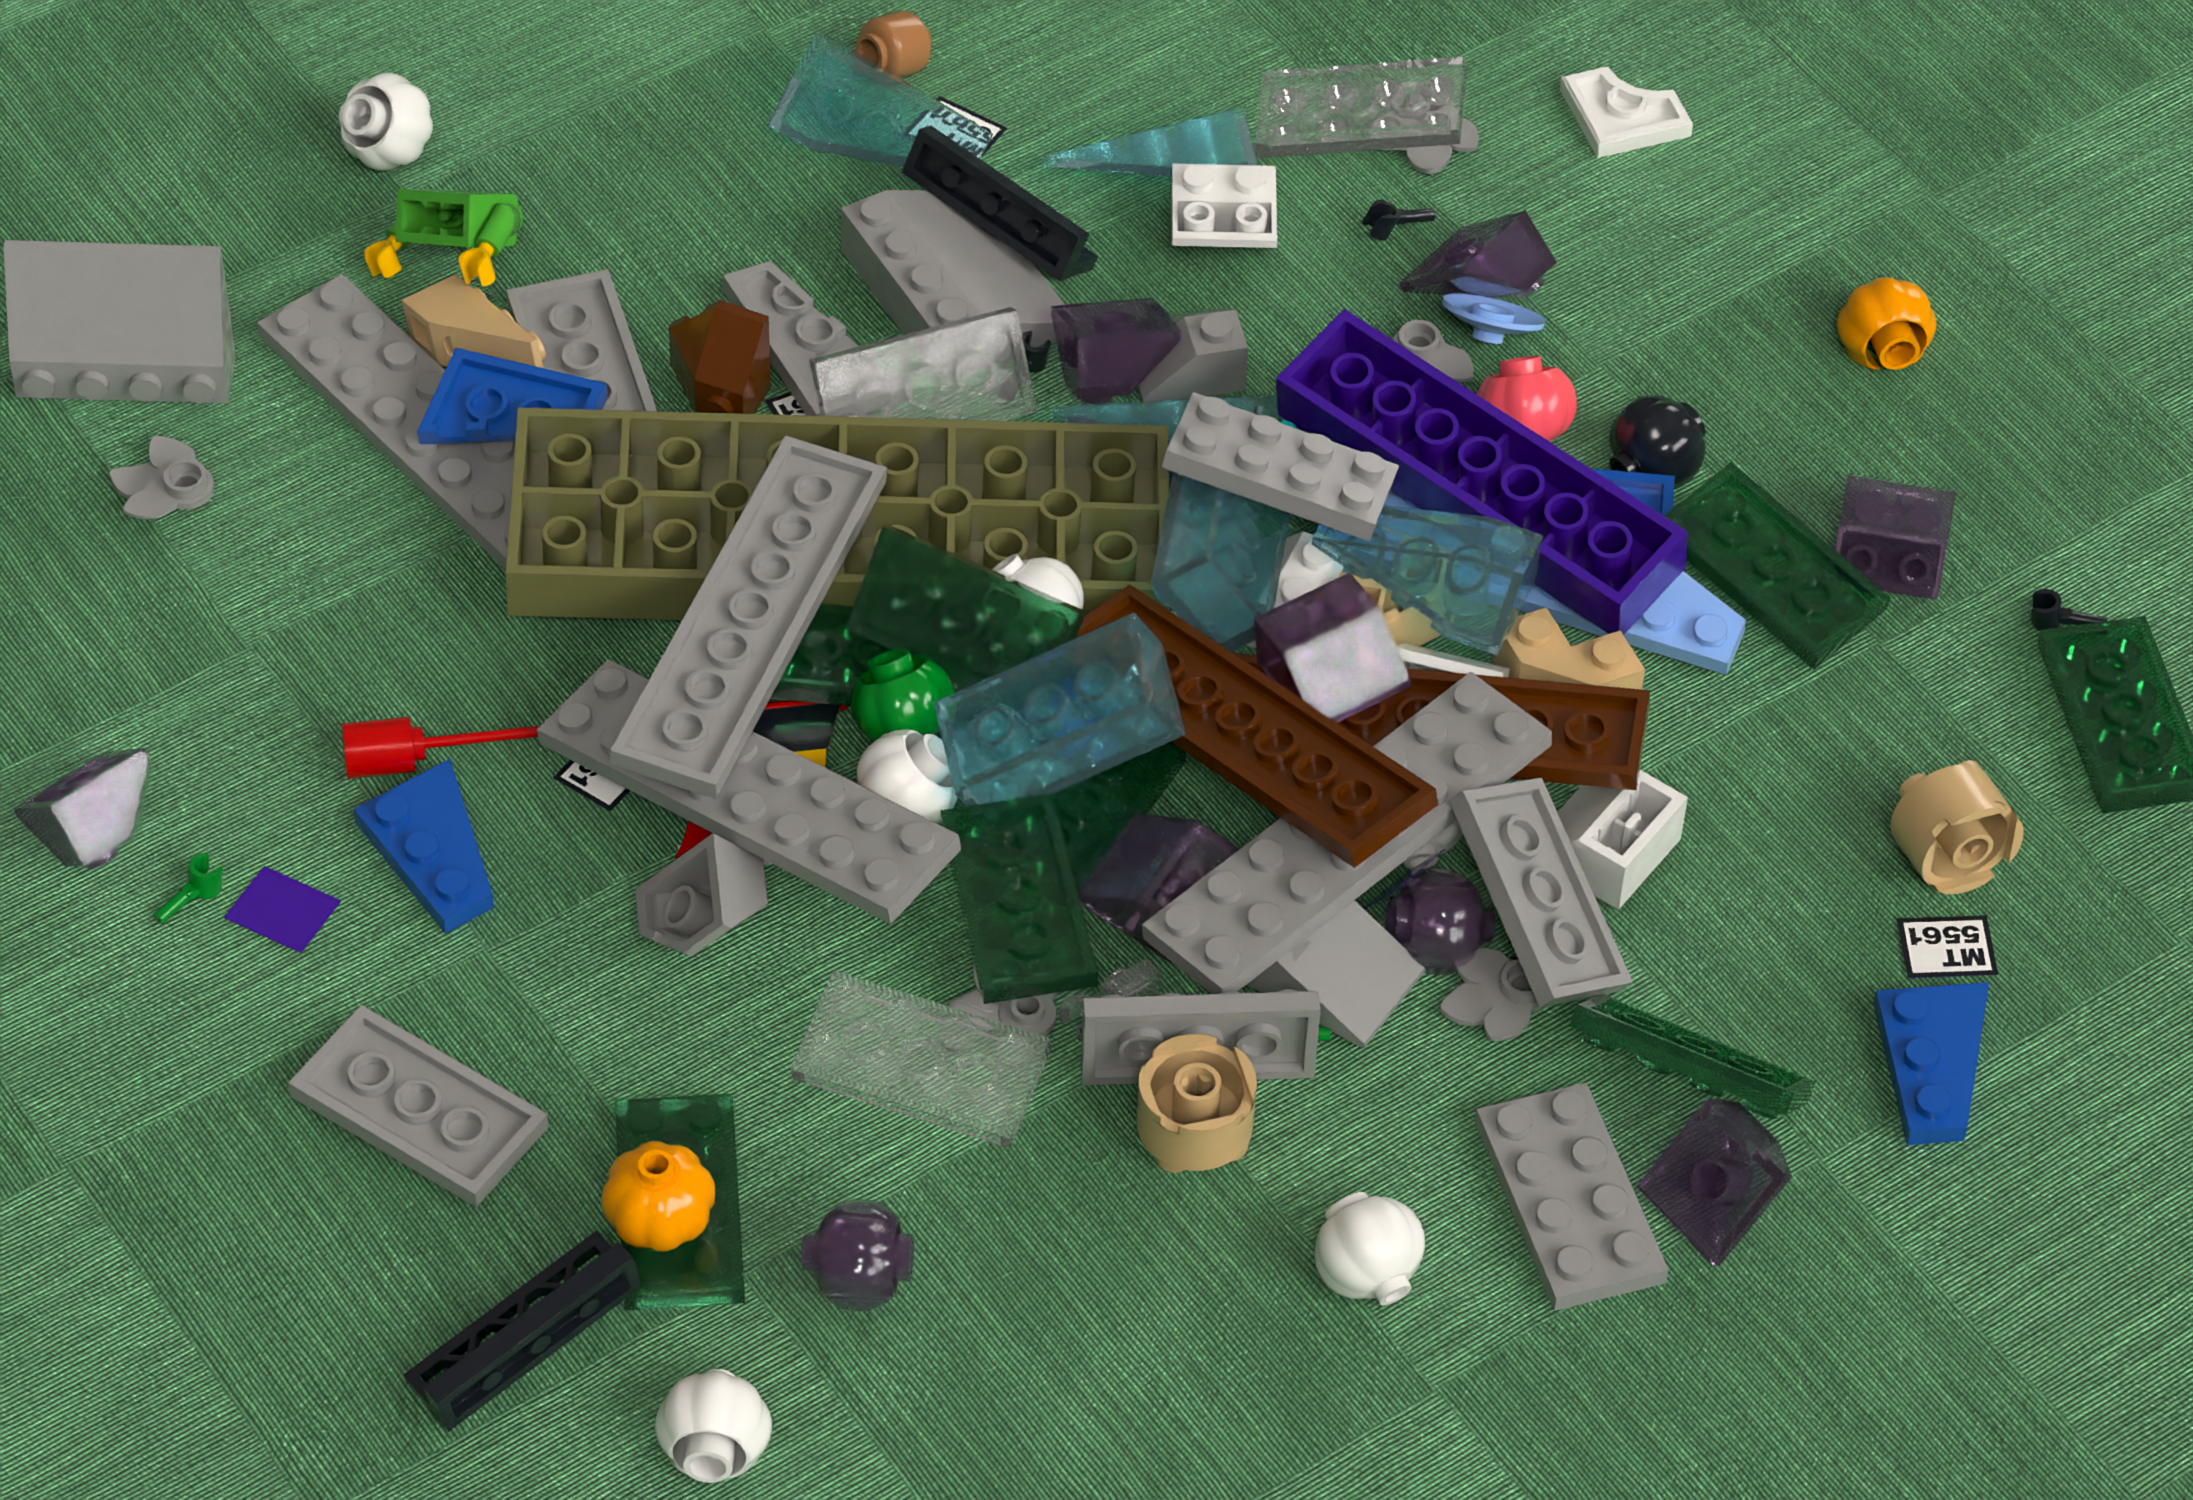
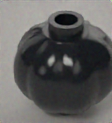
(1658, 438)

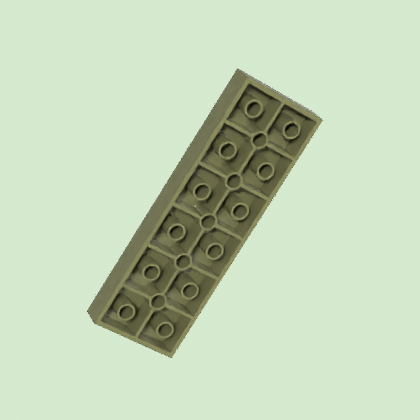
(635, 505)

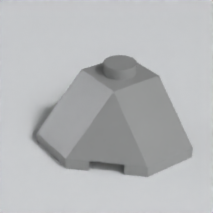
(1205, 361)
(701, 895)

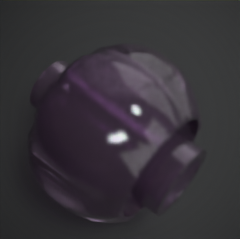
(1440, 920)
(859, 1255)

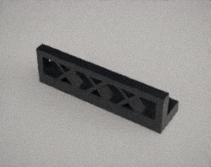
(998, 205)
(529, 1338)

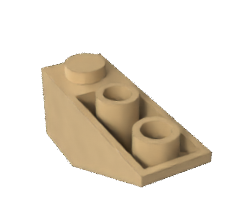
(462, 317)

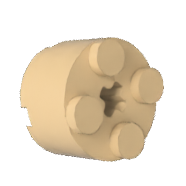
(1955, 827)
(1196, 1103)

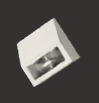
(1223, 206)
(1623, 833)

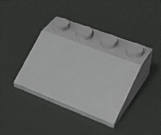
(939, 266)
(118, 321)

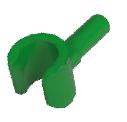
(199, 885)

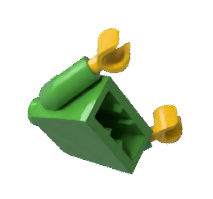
(450, 219)

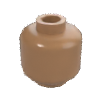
(896, 42)

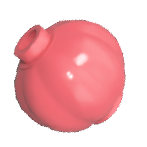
(1532, 395)

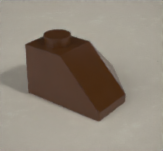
(722, 358)

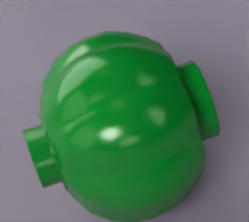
(899, 694)

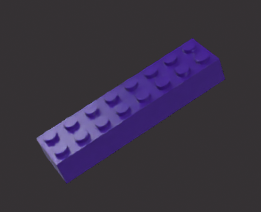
(1465, 456)

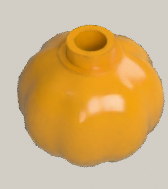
(1891, 316)
(658, 1196)

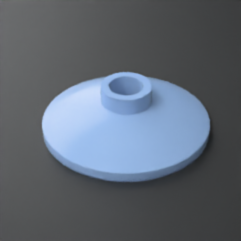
(1492, 316)

